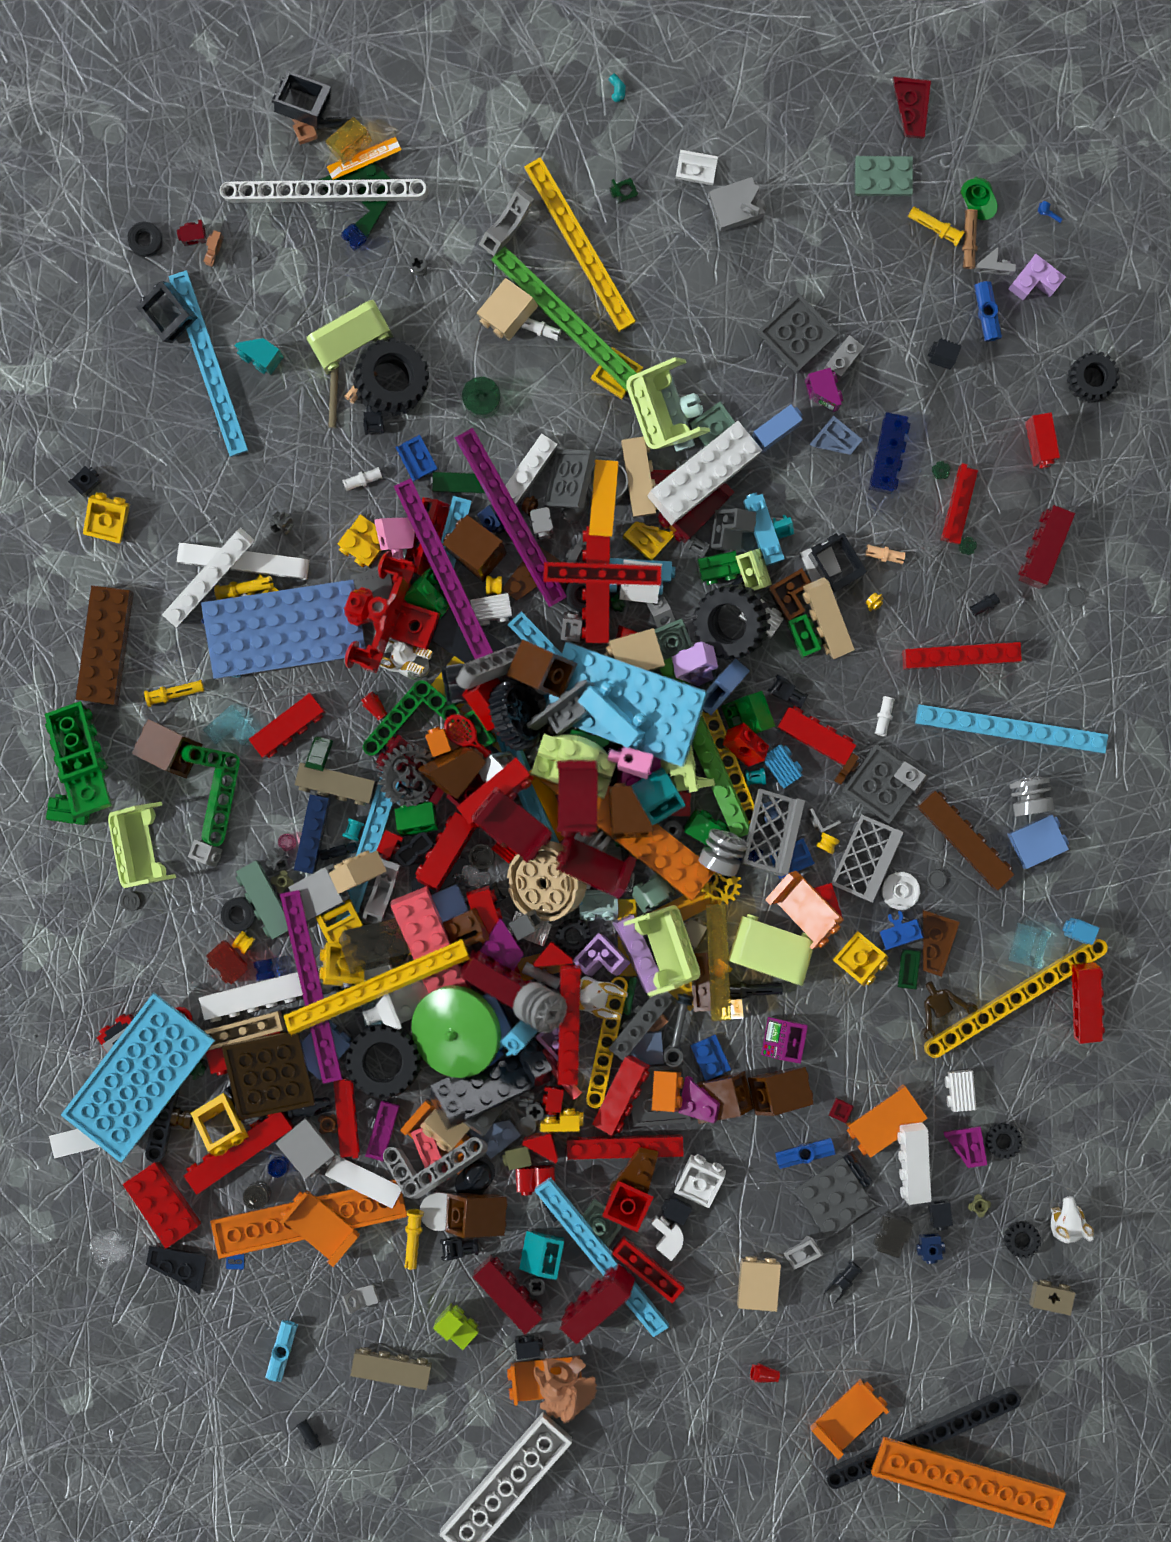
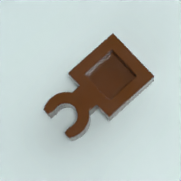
(850, 765)

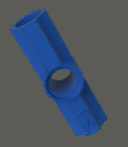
(986, 299)
(817, 1150)

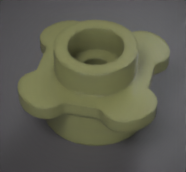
(282, 876)
(984, 1205)

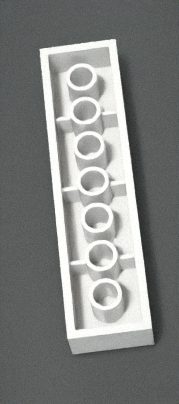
(508, 1482)

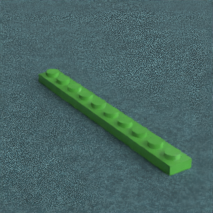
(564, 317)
(714, 768)

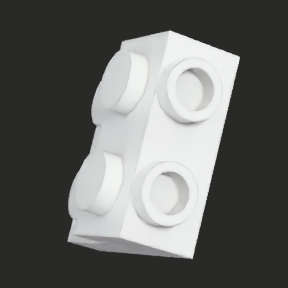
(700, 1180)

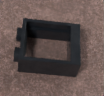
(307, 86)
(179, 325)
(850, 553)

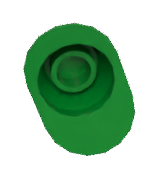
(979, 196)

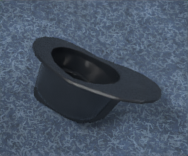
(475, 1177)

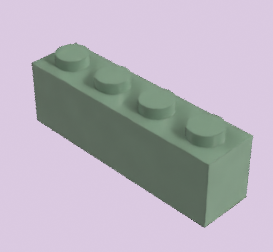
(264, 898)

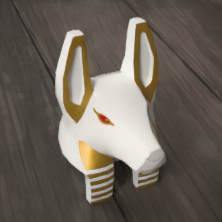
(407, 660)
(594, 997)
(1070, 1223)

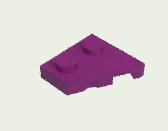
(502, 946)
(698, 1103)
(969, 1145)

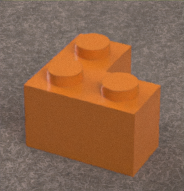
(439, 742)

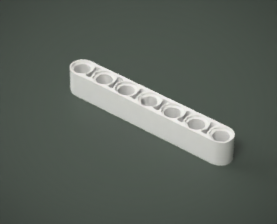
(248, 562)

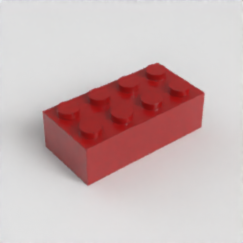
(162, 1204)

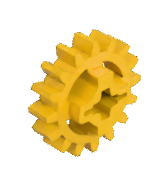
(724, 896)

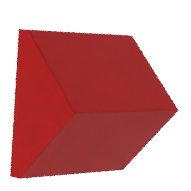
(553, 956)
(543, 1144)
(627, 1206)

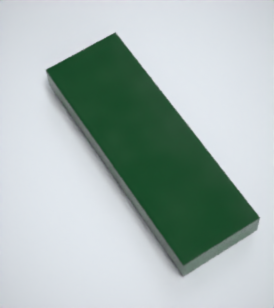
(456, 483)

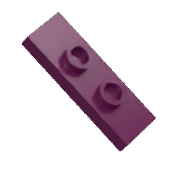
(382, 1130)

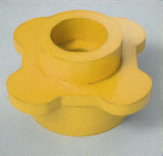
(874, 601)

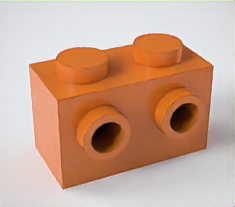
(667, 1091)

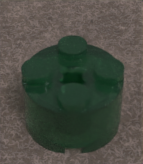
(471, 400)

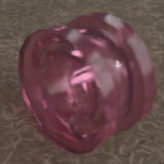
(284, 847)

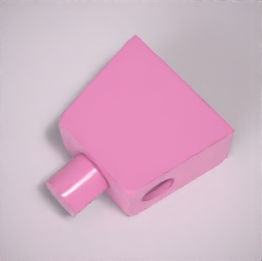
(395, 535)
(639, 766)

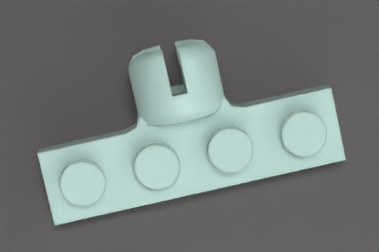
(681, 410)

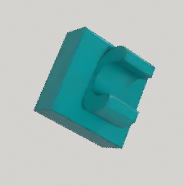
(783, 527)

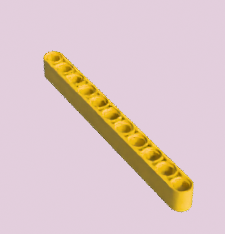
(1005, 999)

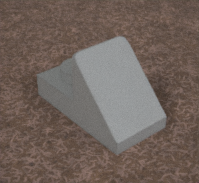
(991, 266)
(803, 1252)

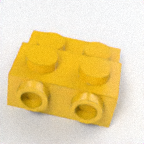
(106, 517)
(361, 542)
(861, 959)
(335, 968)
(569, 1121)

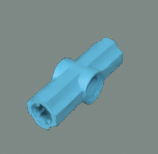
(284, 1339)

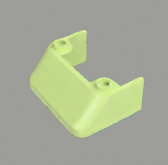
(348, 334)
(651, 408)
(134, 846)
(670, 947)

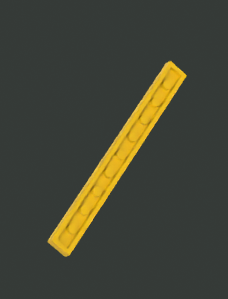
(579, 244)
(376, 987)

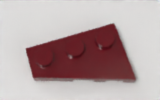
(912, 102)

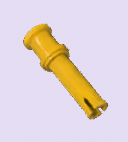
(944, 230)
(235, 589)
(164, 697)
(413, 1229)

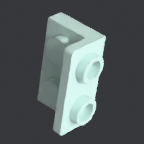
(598, 906)

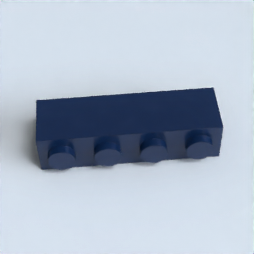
(312, 834)

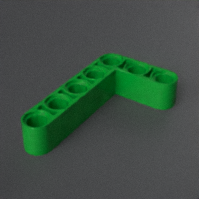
(406, 714)
(217, 789)

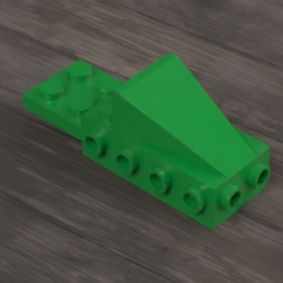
(78, 758)

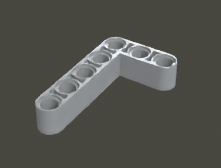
(488, 668)
(434, 1169)

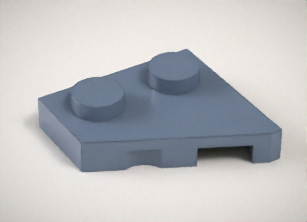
(836, 437)
(498, 1136)

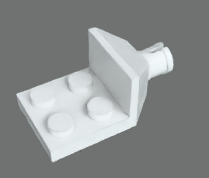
(397, 1005)

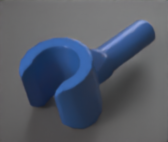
(1044, 210)

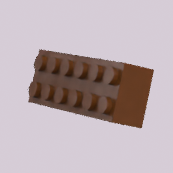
(104, 645)

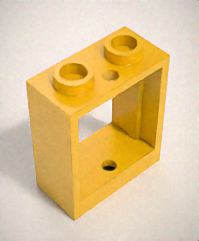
(212, 1109)

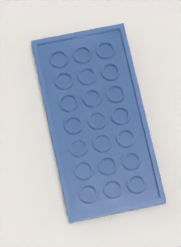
(279, 629)

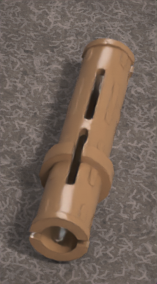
(970, 239)

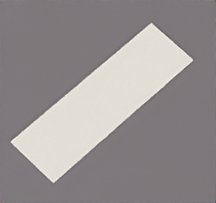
(70, 1143)
(363, 1181)

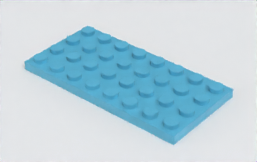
(668, 704)
(137, 1077)

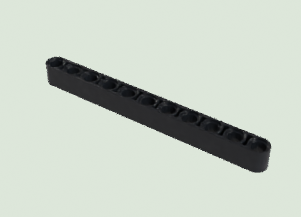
(930, 1430)

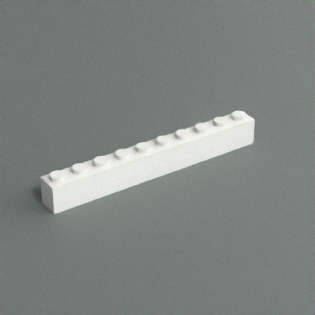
(264, 993)

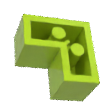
(456, 1326)

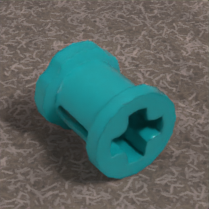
(755, 777)
(353, 829)

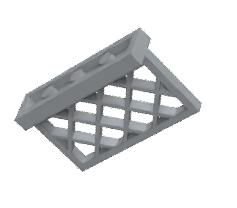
(787, 839)
(883, 863)

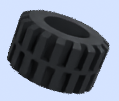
(1104, 366)

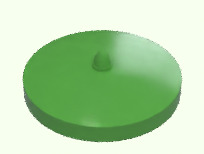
(456, 1031)

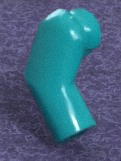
(620, 88)

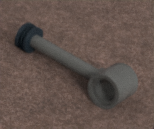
(684, 1001)

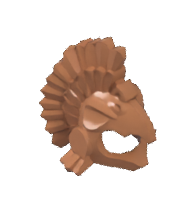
(564, 1393)

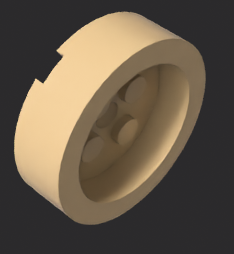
(550, 903)

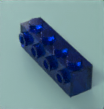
(888, 453)

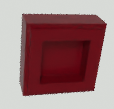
(841, 1110)

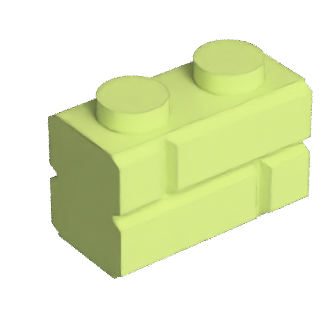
(753, 569)

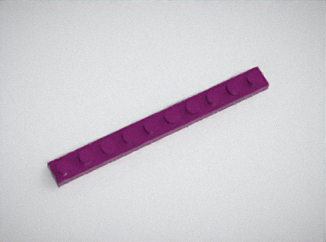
(508, 514)
(443, 569)
(310, 983)

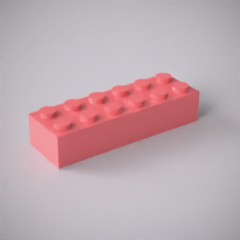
(425, 934)

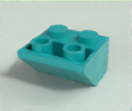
(261, 353)
(658, 796)
(542, 1254)

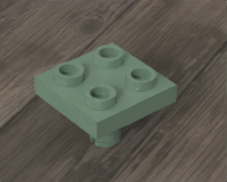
(673, 638)
(601, 1226)

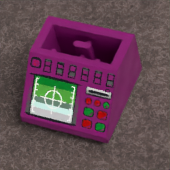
(823, 389)
(784, 1040)

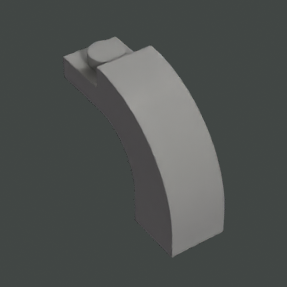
(508, 223)
(381, 894)

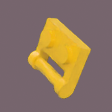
(334, 931)

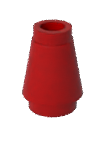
(374, 705)
(763, 1374)

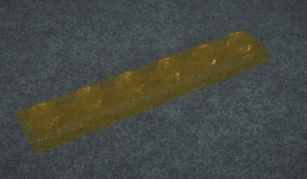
(718, 962)

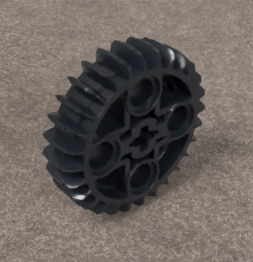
(511, 710)

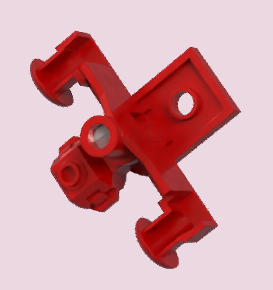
(390, 616)

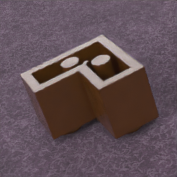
(785, 594)

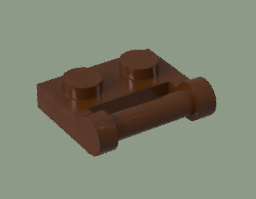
(466, 923)

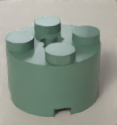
(653, 893)

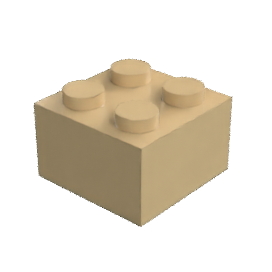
(357, 870)

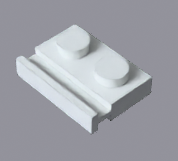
(696, 167)

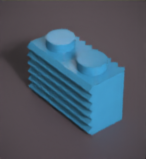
(782, 766)
(1080, 931)

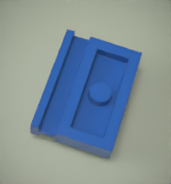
(416, 458)
(800, 859)
(710, 1057)

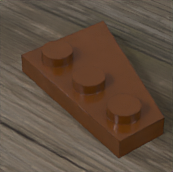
(521, 581)
(937, 941)
(638, 1170)

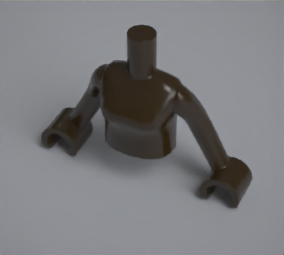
(940, 1005)

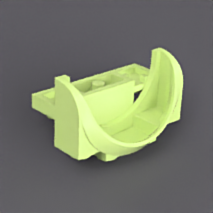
(571, 749)
(684, 777)

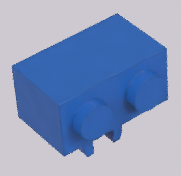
(901, 933)

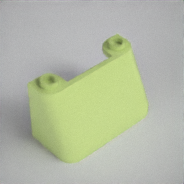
(771, 950)

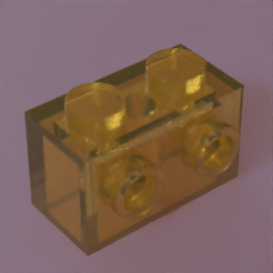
(348, 140)

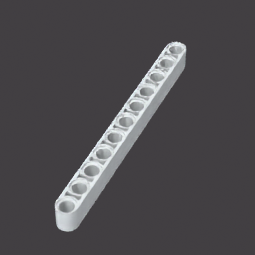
(333, 190)

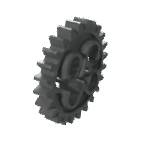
(391, 776)

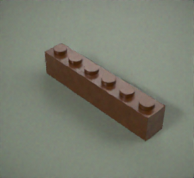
(965, 840)

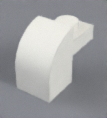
(672, 1240)

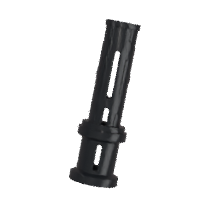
(742, 990)

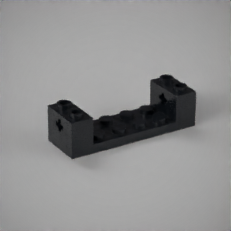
(491, 1086)

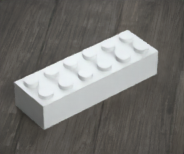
(704, 473)

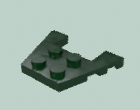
(375, 208)

